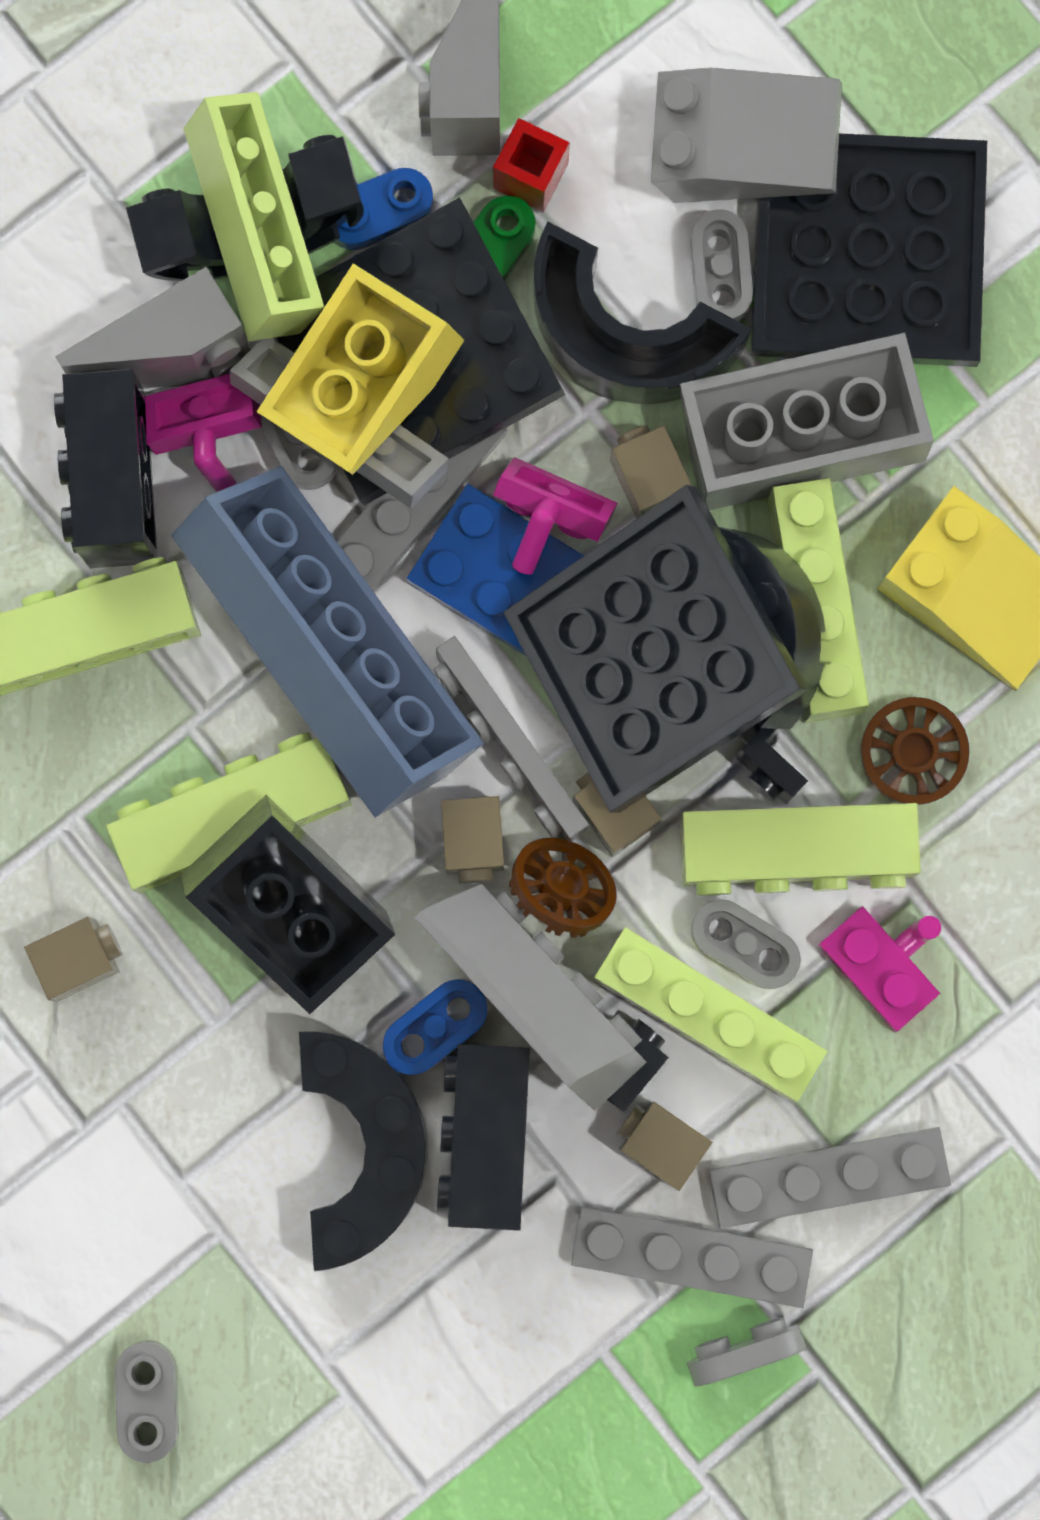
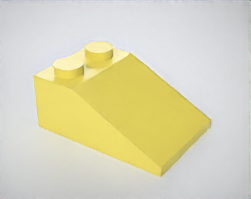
(360, 370)
(973, 587)

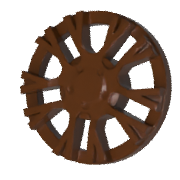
(914, 750)
(562, 886)

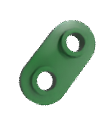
(503, 245)

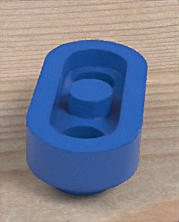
(382, 212)
(432, 1023)

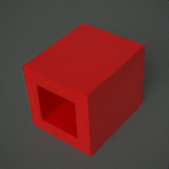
(531, 164)

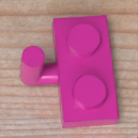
(196, 418)
(550, 501)
(882, 966)

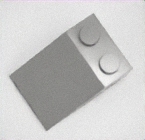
(464, 87)
(744, 134)
(168, 340)

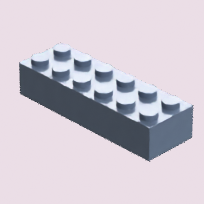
(326, 639)

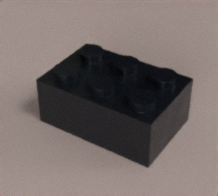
(106, 468)
(287, 904)
(485, 1137)

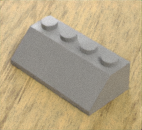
(805, 421)
(534, 993)

